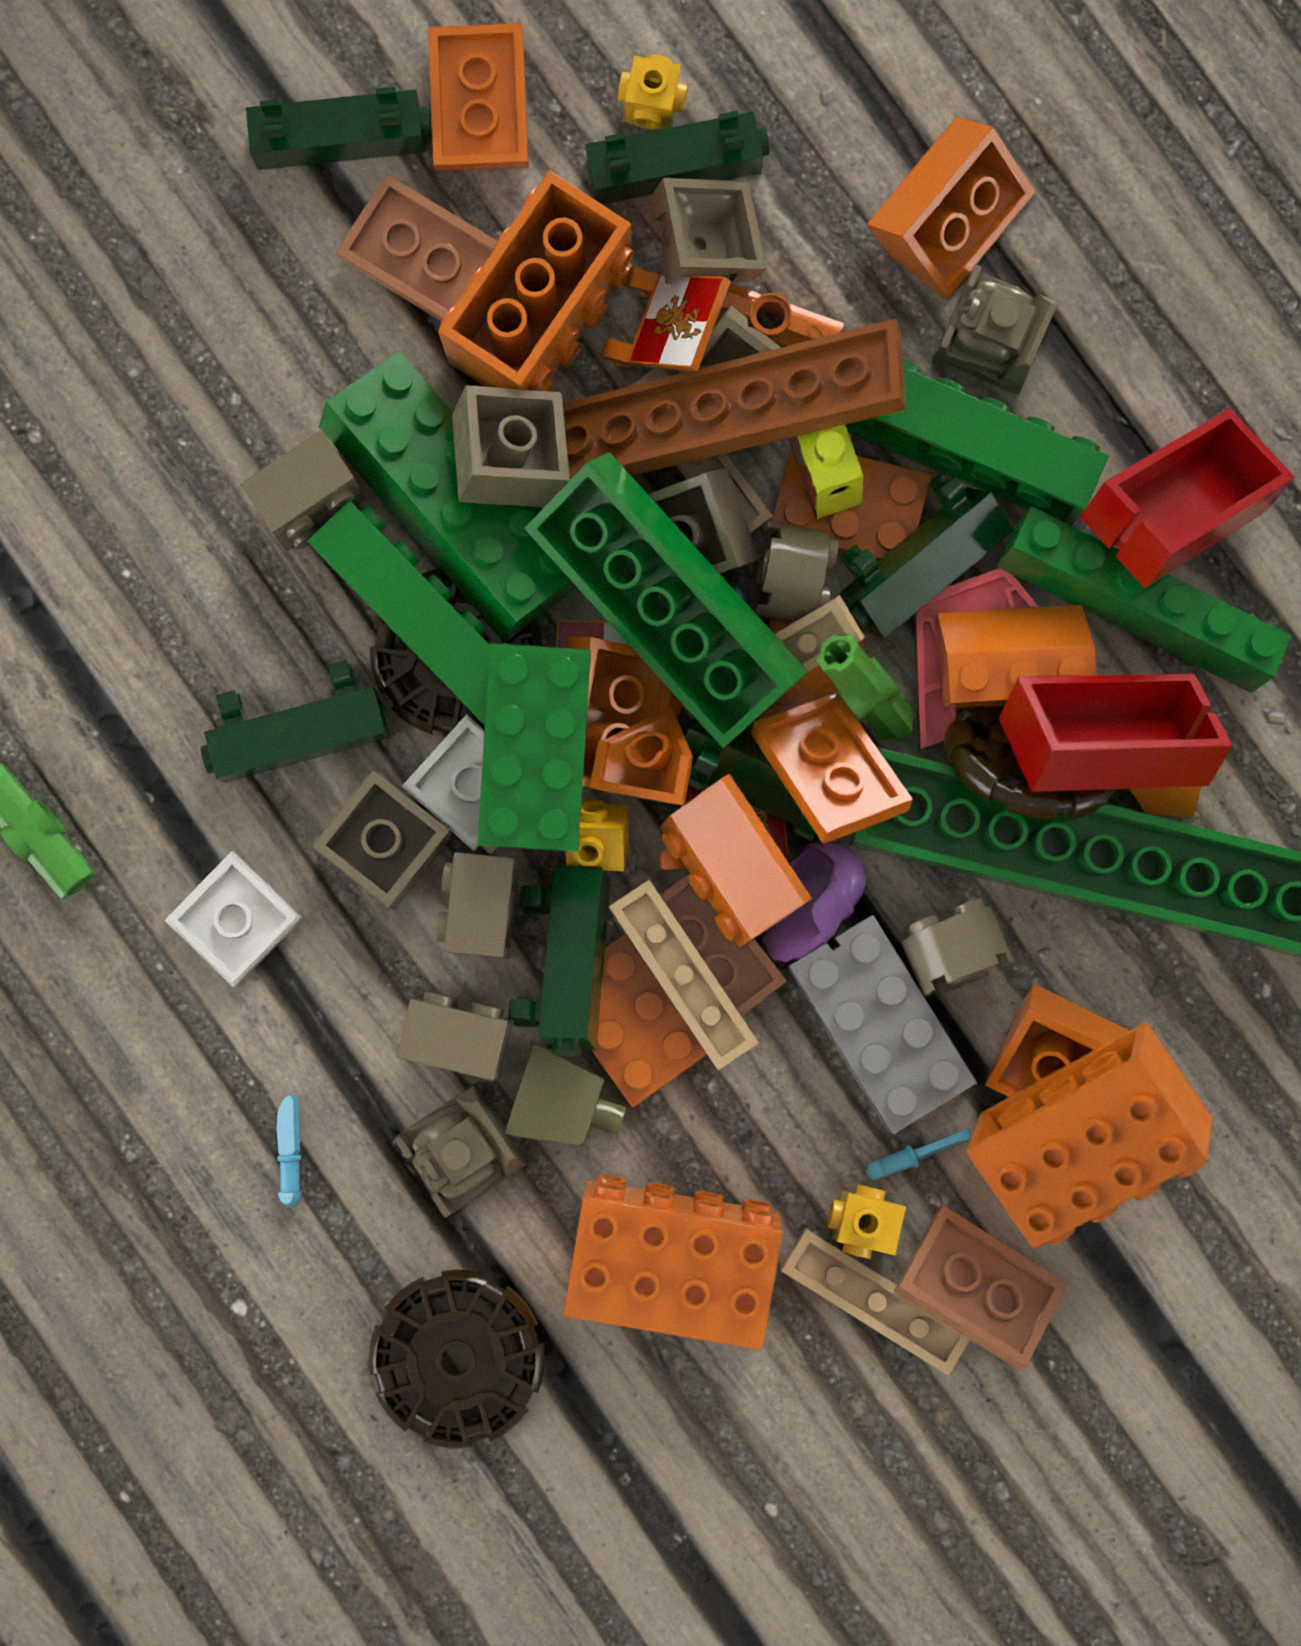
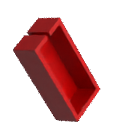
(1186, 497)
(1113, 732)

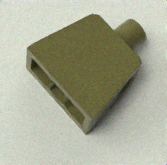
(560, 1101)

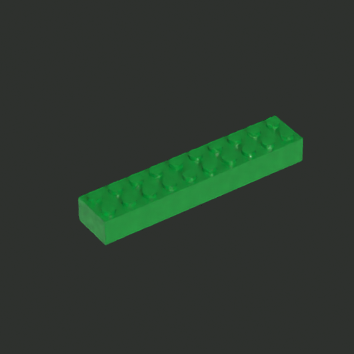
(1101, 860)

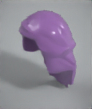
(835, 883)

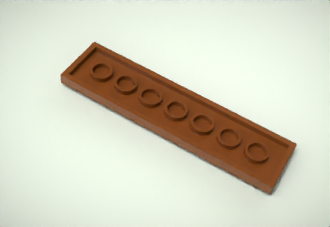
(741, 402)

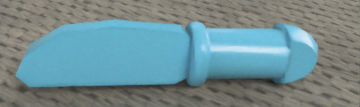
(288, 1148)
(909, 1158)

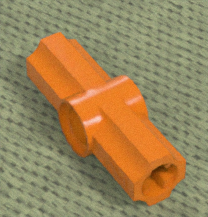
(797, 323)

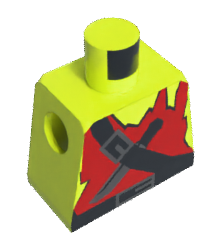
(825, 464)

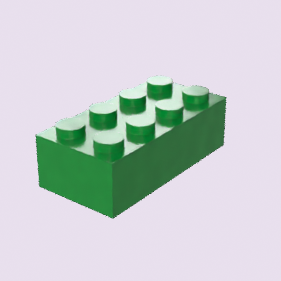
(534, 747)

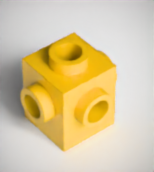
(652, 92)
(602, 837)
(883, 1226)

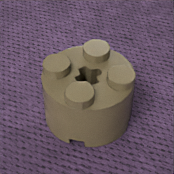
(791, 572)
(955, 949)

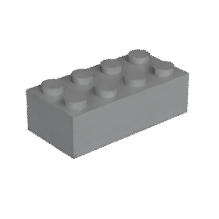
(881, 1025)

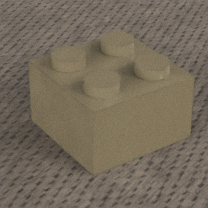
(509, 446)
(302, 490)
(710, 517)
(383, 840)
(479, 905)
(455, 1037)

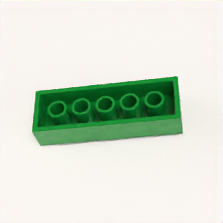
(988, 447)
(405, 450)
(665, 598)

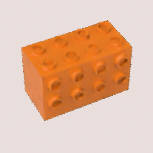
(539, 289)
(1091, 1137)
(674, 1262)

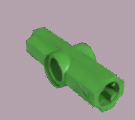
(866, 687)
(40, 838)

